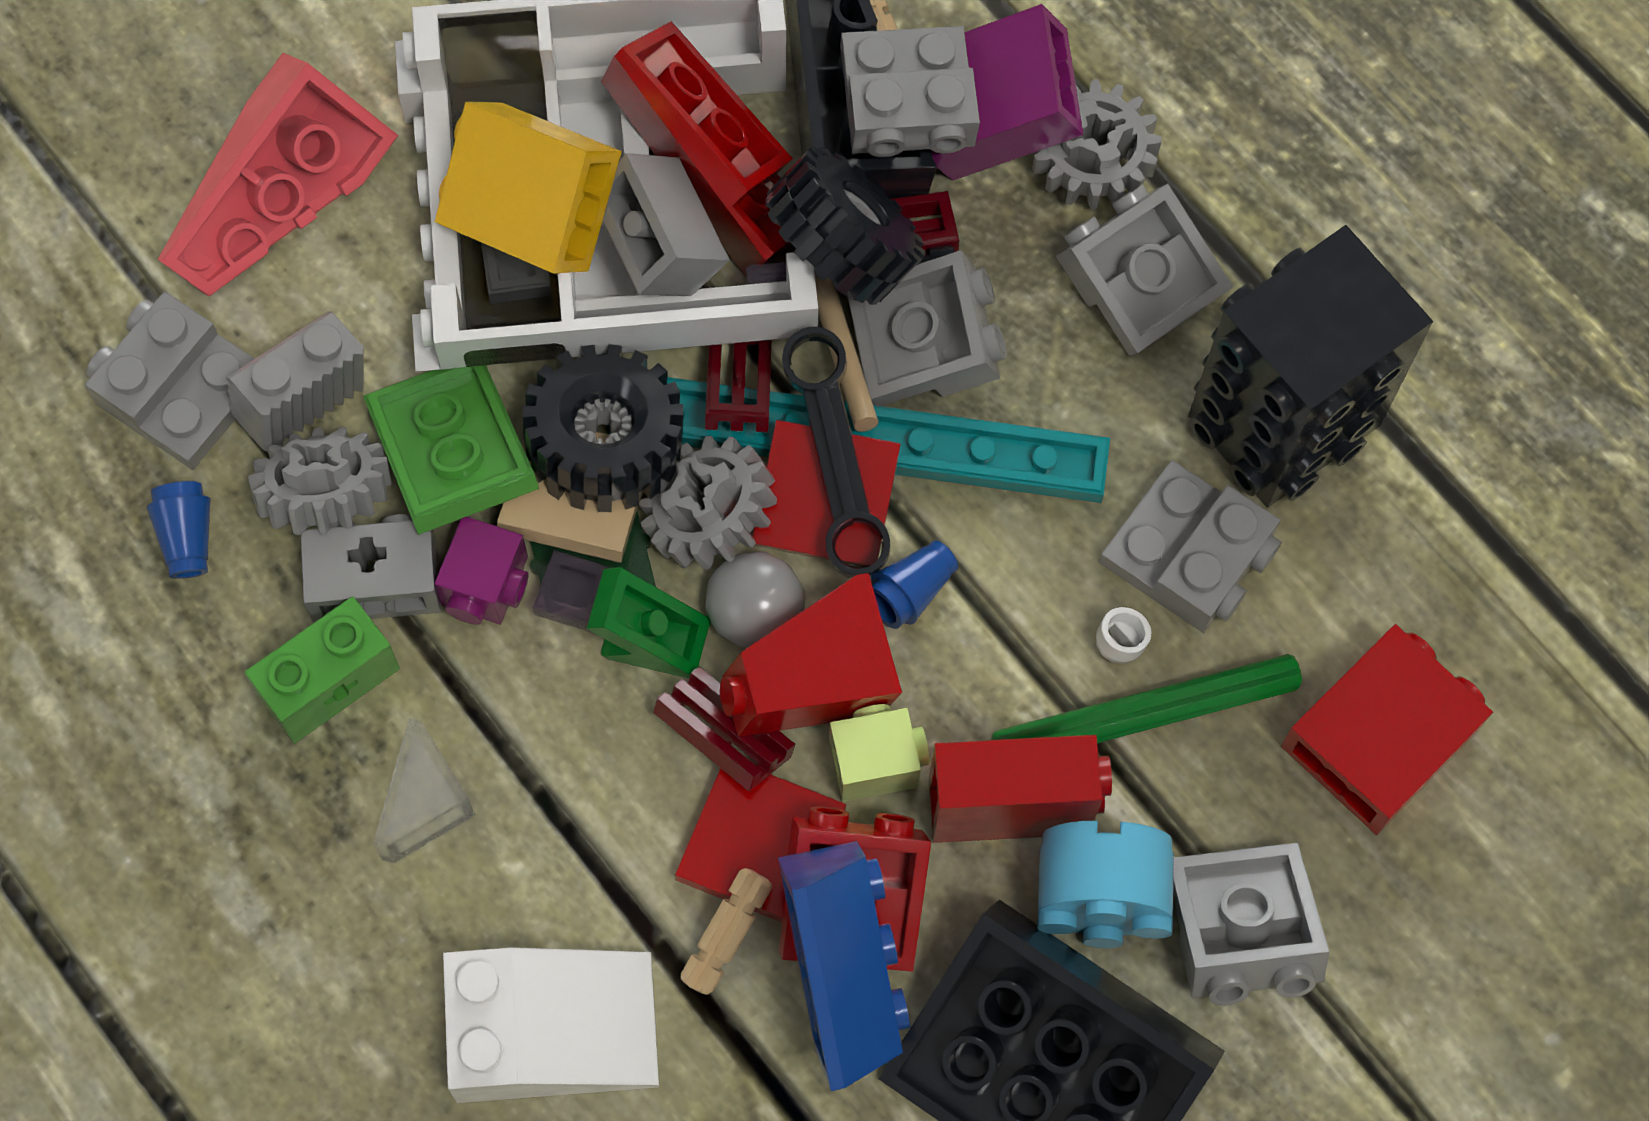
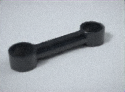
(835, 450)

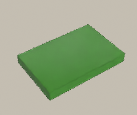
(450, 444)

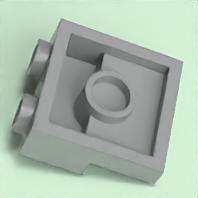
(909, 90)
(1143, 266)
(929, 332)
(168, 378)
(1192, 546)
(1248, 923)

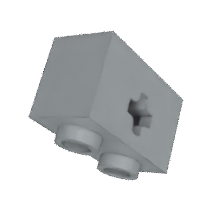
(400, 579)

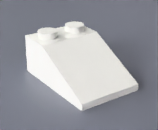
(548, 1022)

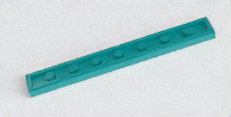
(934, 445)

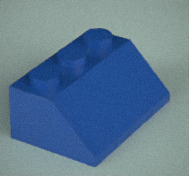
(844, 960)

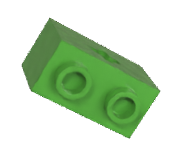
(323, 669)

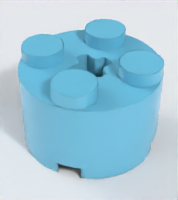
(1105, 883)

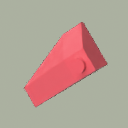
(279, 166)

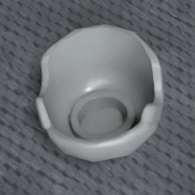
(752, 597)

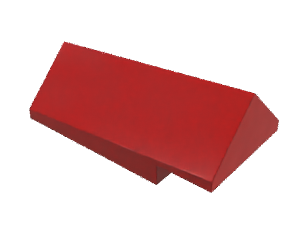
(695, 116)

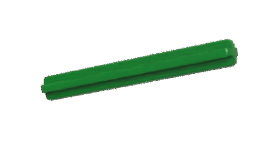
(1168, 703)

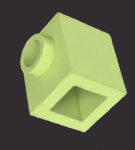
(877, 752)

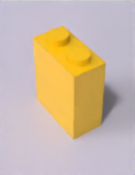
(527, 186)

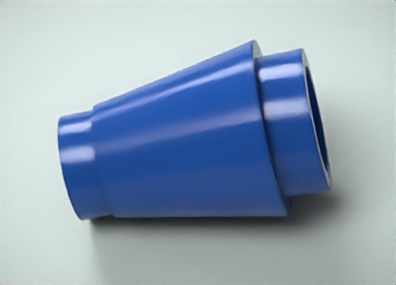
(182, 527)
(912, 583)

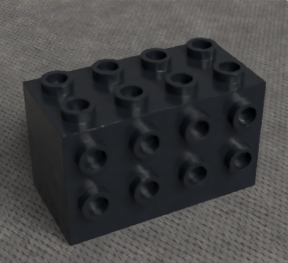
(1305, 366)

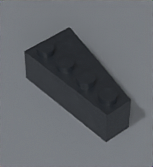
(821, 96)

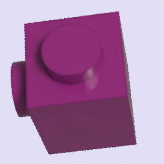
(482, 572)

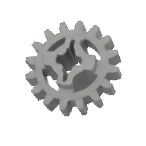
(1091, 161)
(320, 480)
(709, 503)

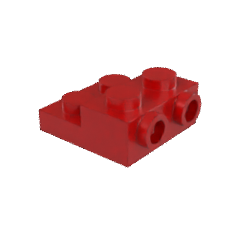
(903, 862)

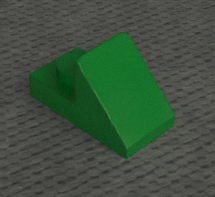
(646, 625)

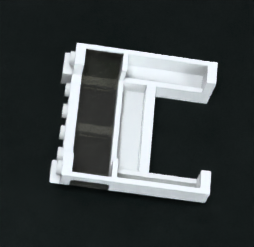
(551, 65)

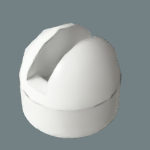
(1129, 635)

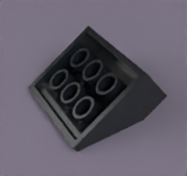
(1044, 1037)

